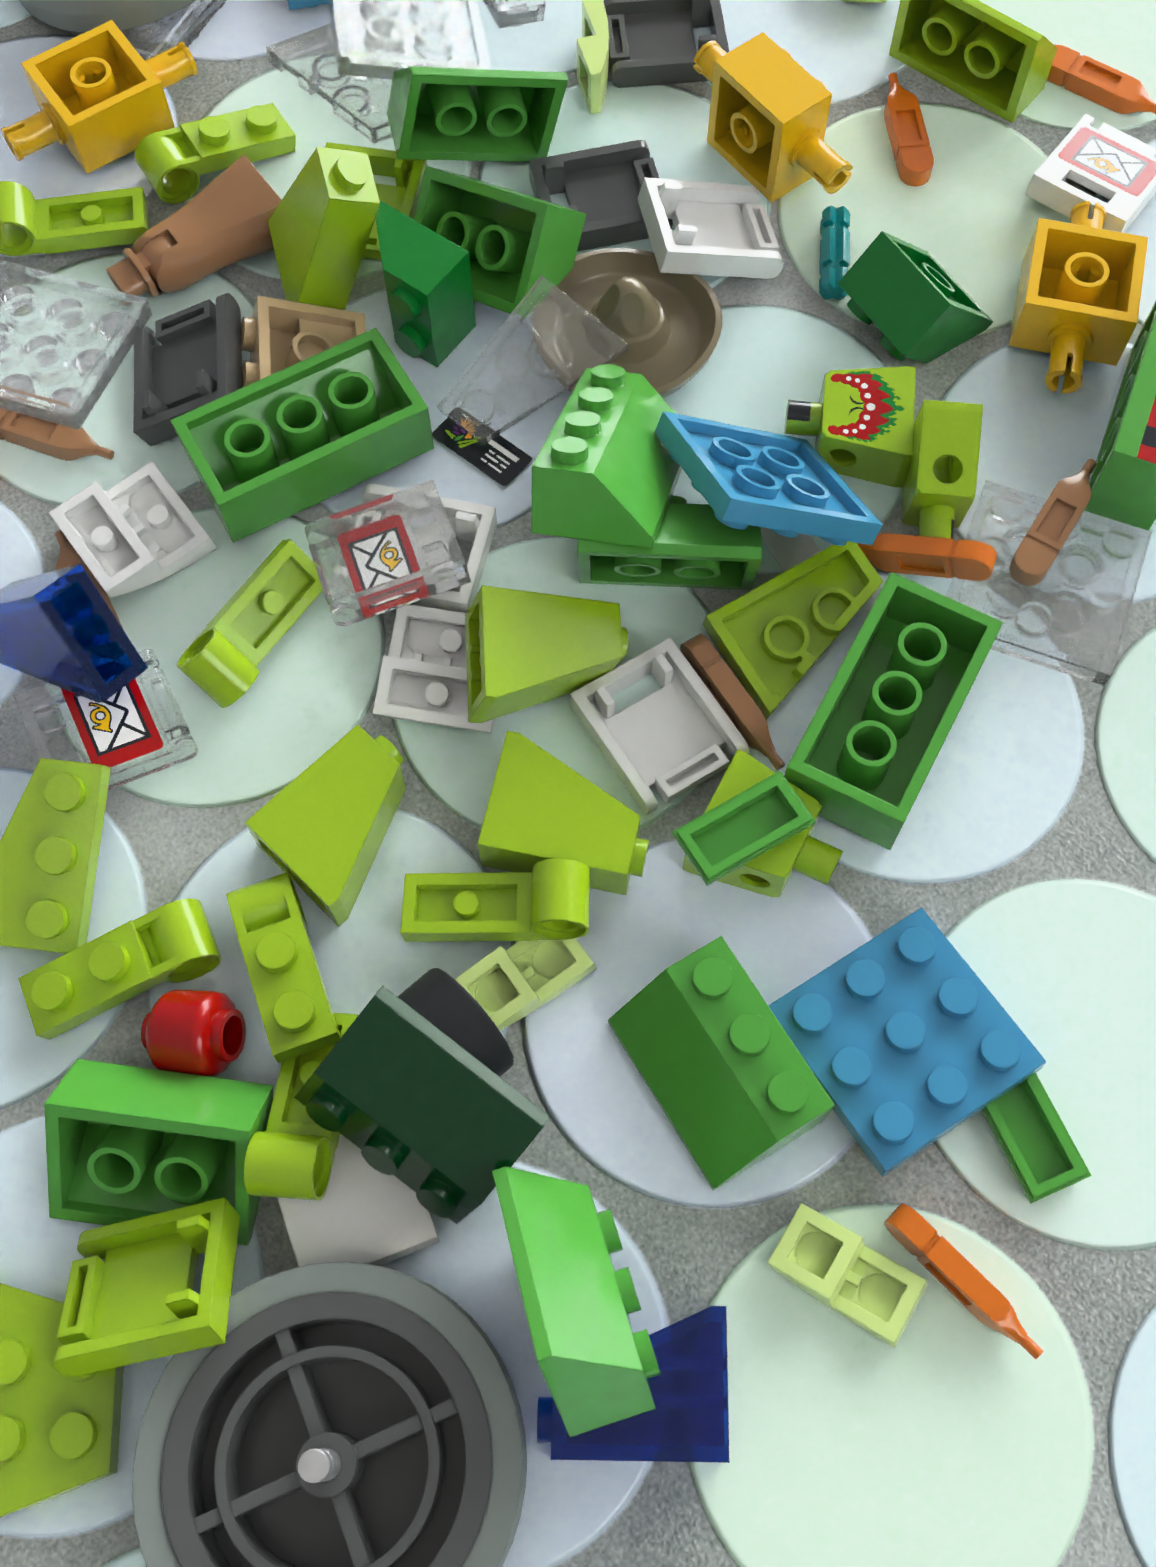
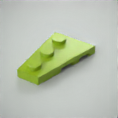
(791, 621)
(52, 857)

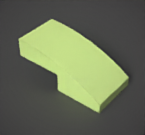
(593, 54)
(525, 977)
(847, 1275)

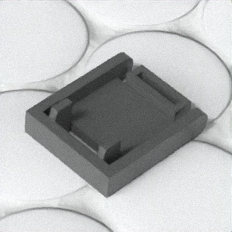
(655, 39)
(602, 185)
(191, 367)

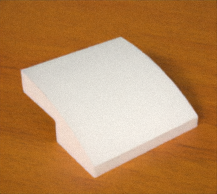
(133, 531)
(427, 670)
(359, 1218)

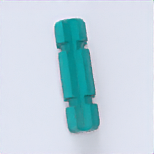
(834, 251)

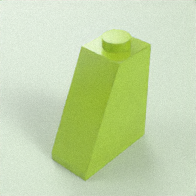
(325, 227)
(536, 648)
(552, 812)
(334, 820)

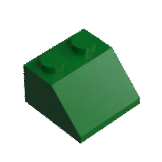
(425, 286)
(911, 300)

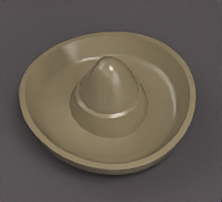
(662, 316)

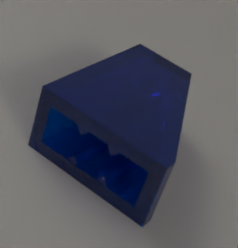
(66, 634)
(688, 1400)

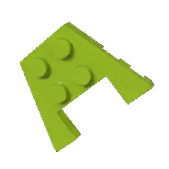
(52, 1425)

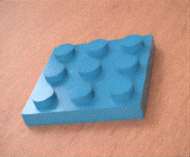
(766, 480)
(905, 1040)

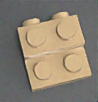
(290, 332)

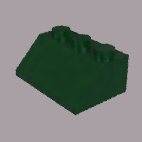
(420, 1107)

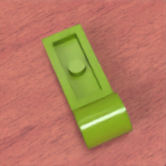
(181, 154)
(70, 220)
(251, 624)
(498, 906)
(157, 947)
(282, 967)
(294, 1152)

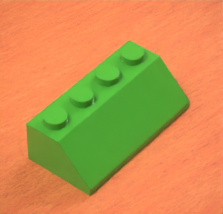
(305, 434)
(603, 464)

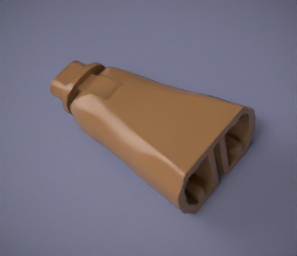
(203, 236)

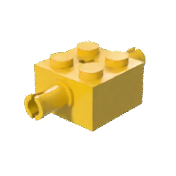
(98, 96)
(769, 117)
(1078, 294)

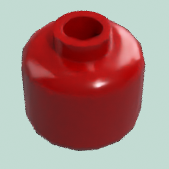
(193, 1032)

